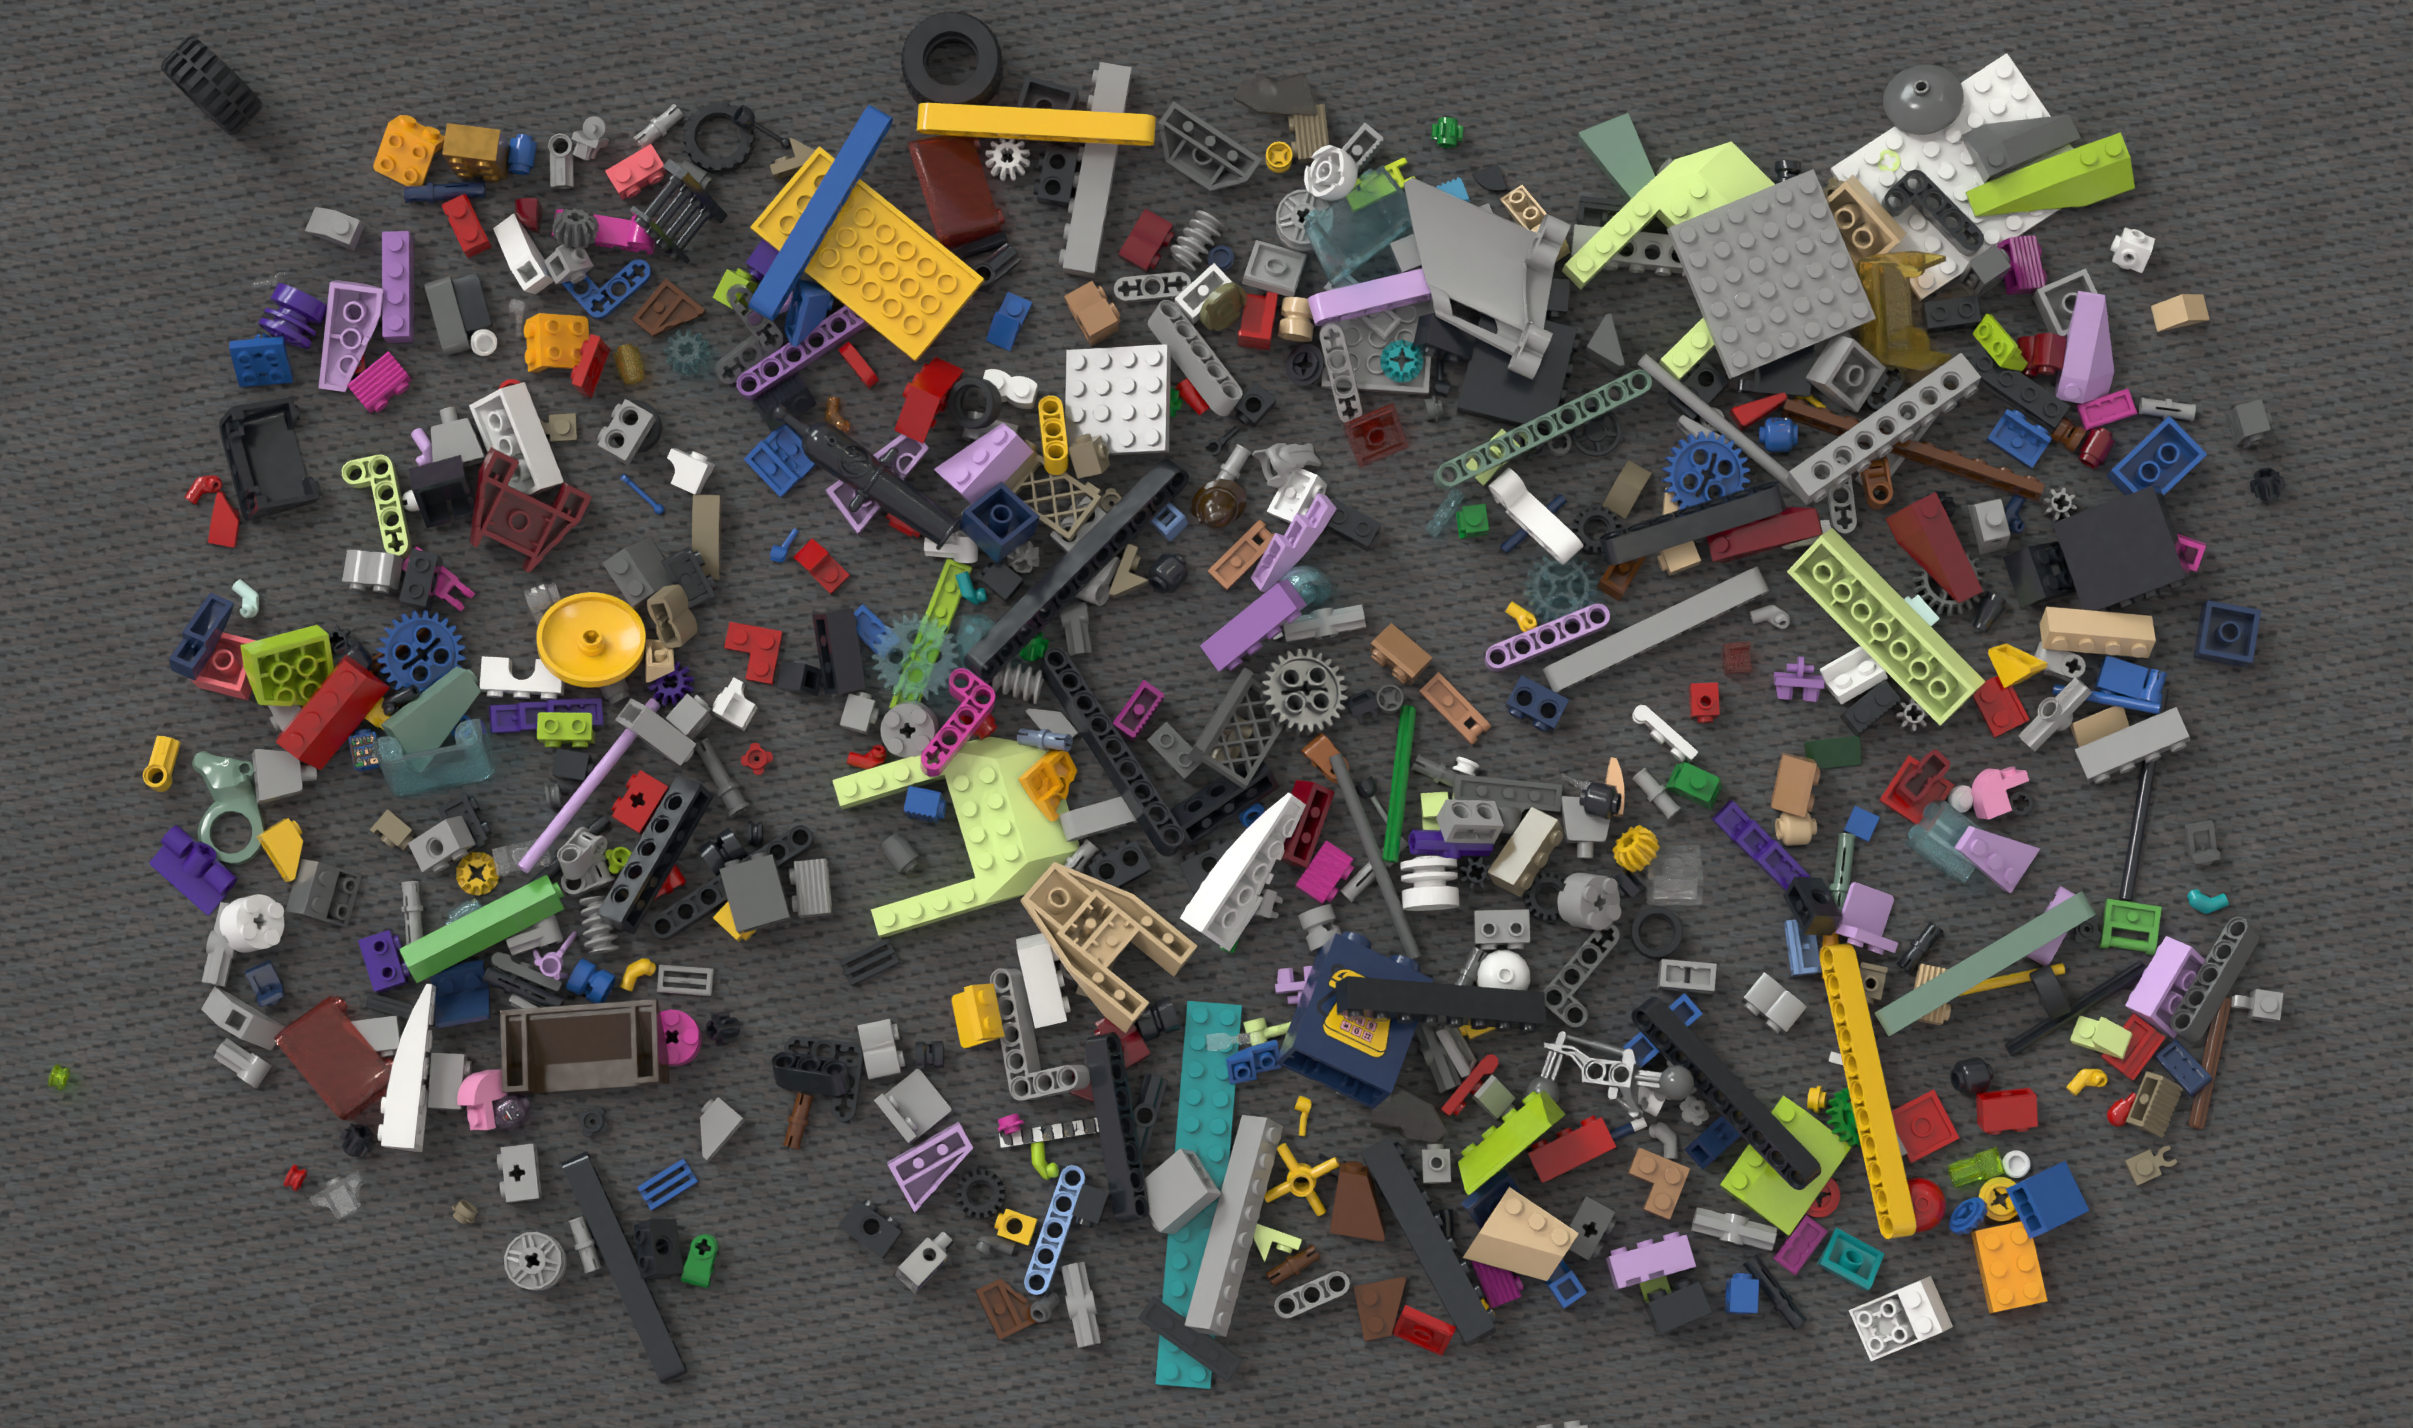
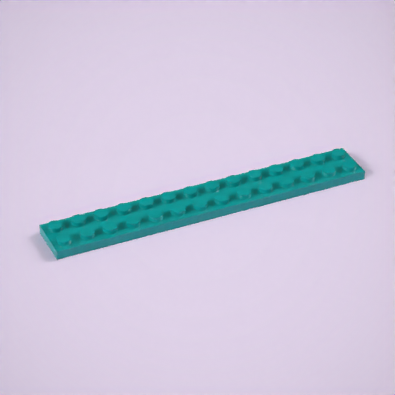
(1205, 1128)

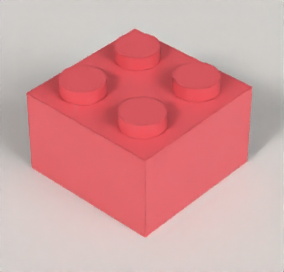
(225, 669)

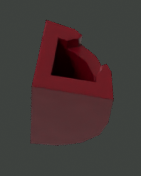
(529, 213)

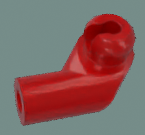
(869, 760)

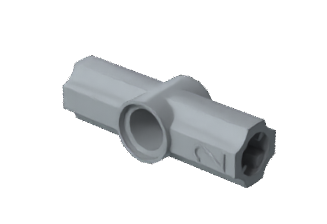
(1324, 623)
(2055, 714)
(219, 955)
(1734, 1229)
(1081, 1304)

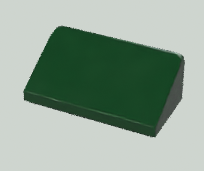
(1834, 752)

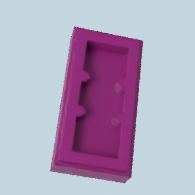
(1800, 1245)

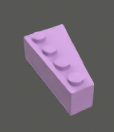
(909, 456)

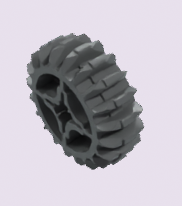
(1942, 601)

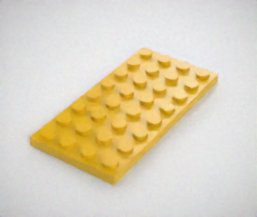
(875, 260)

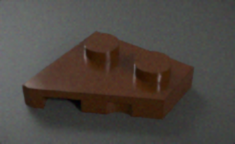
(666, 310)

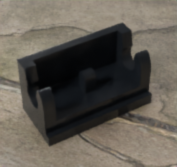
(1597, 211)

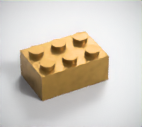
(476, 152)

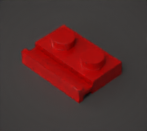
(1999, 706)
(2140, 1049)

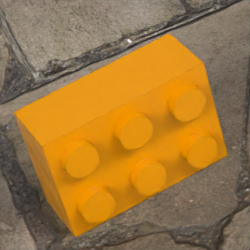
(2008, 1267)

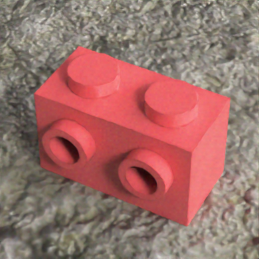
(636, 172)

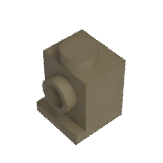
(393, 830)
(1878, 975)

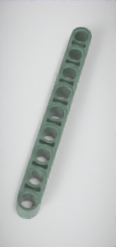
(1555, 426)
(1985, 963)

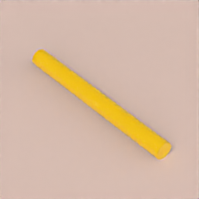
(2010, 979)

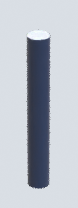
(1521, 534)

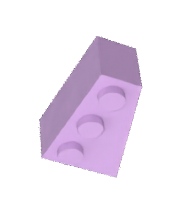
(1650, 1260)

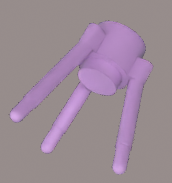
(553, 962)

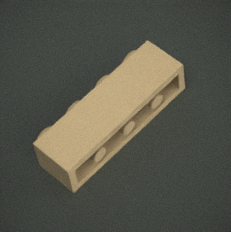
(2097, 632)

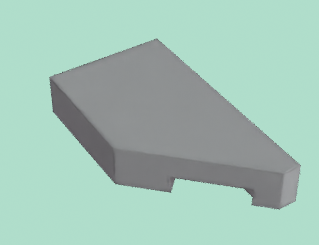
(1051, 720)

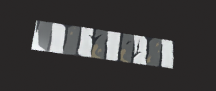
(1049, 1132)

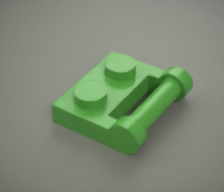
(2130, 917)

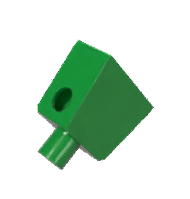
(1695, 785)

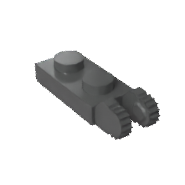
(526, 973)

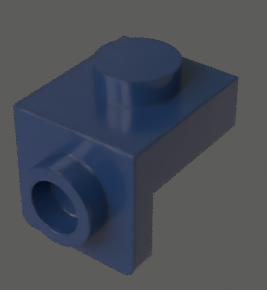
(266, 984)

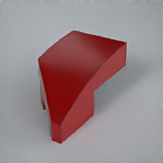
(224, 522)

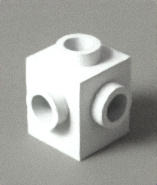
(2132, 249)

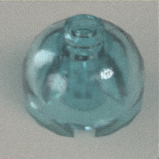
(1309, 583)

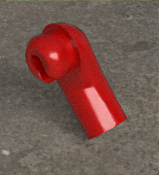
(203, 485)

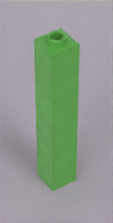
(482, 928)

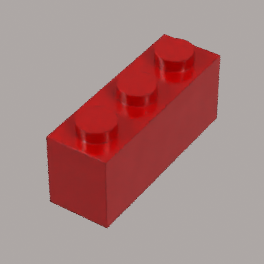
(1571, 1148)

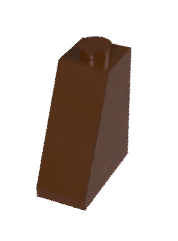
(1356, 1204)

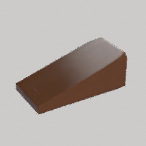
(1618, 578)

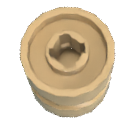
(1296, 324)

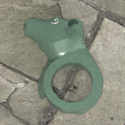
(233, 790)

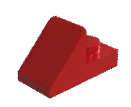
(821, 566)

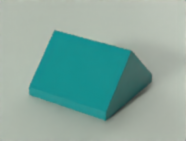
(1851, 1259)

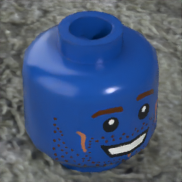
(1778, 434)

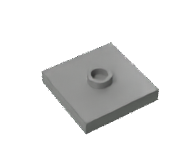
(1274, 269)

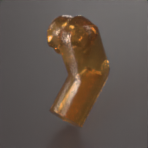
(833, 417)

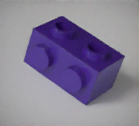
(384, 961)

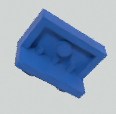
(2019, 438)

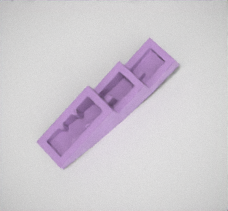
(1288, 549)

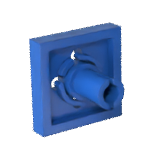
(261, 356)

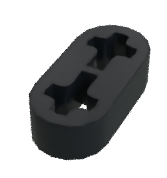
(1890, 391)

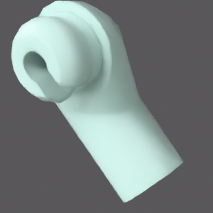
(250, 599)

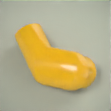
(1524, 618)
(2087, 1077)

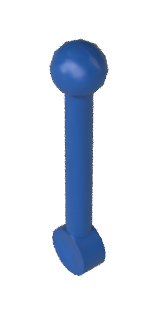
(658, 508)

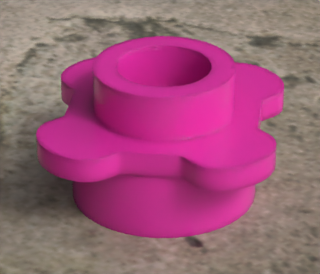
(1010, 1124)

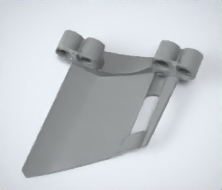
(1489, 268)

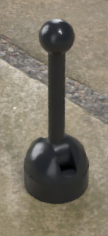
(745, 117)

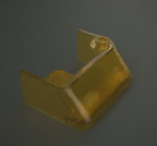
(1888, 290)

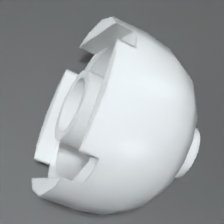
(1331, 174)
(1504, 970)

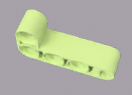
(384, 508)

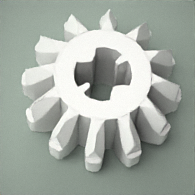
(996, 158)

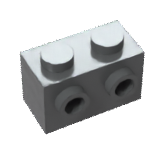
(2249, 423)

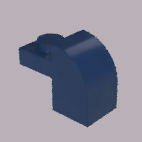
(1712, 1142)

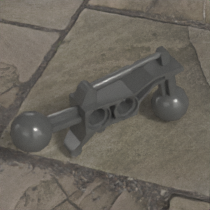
(1674, 1082)

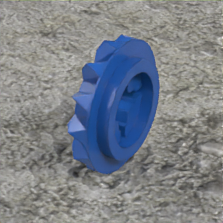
(1967, 1215)

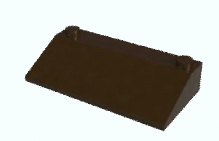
(583, 1047)

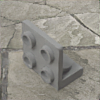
(913, 1106)

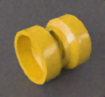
(1281, 153)

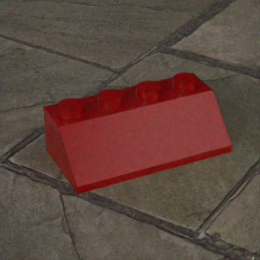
(332, 713)

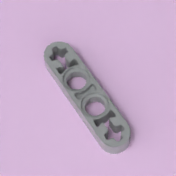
(1341, 372)

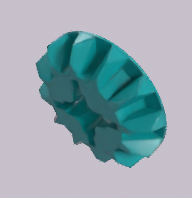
(1392, 369)

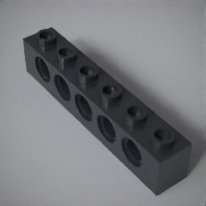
(655, 855)

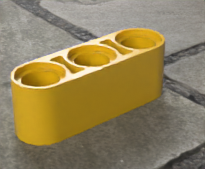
(1053, 425)

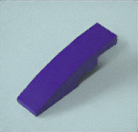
(524, 716)
(1758, 845)

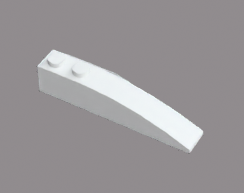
(1235, 883)
(406, 1094)

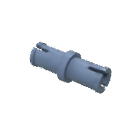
(1044, 739)

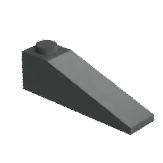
(2012, 144)

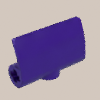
(193, 869)

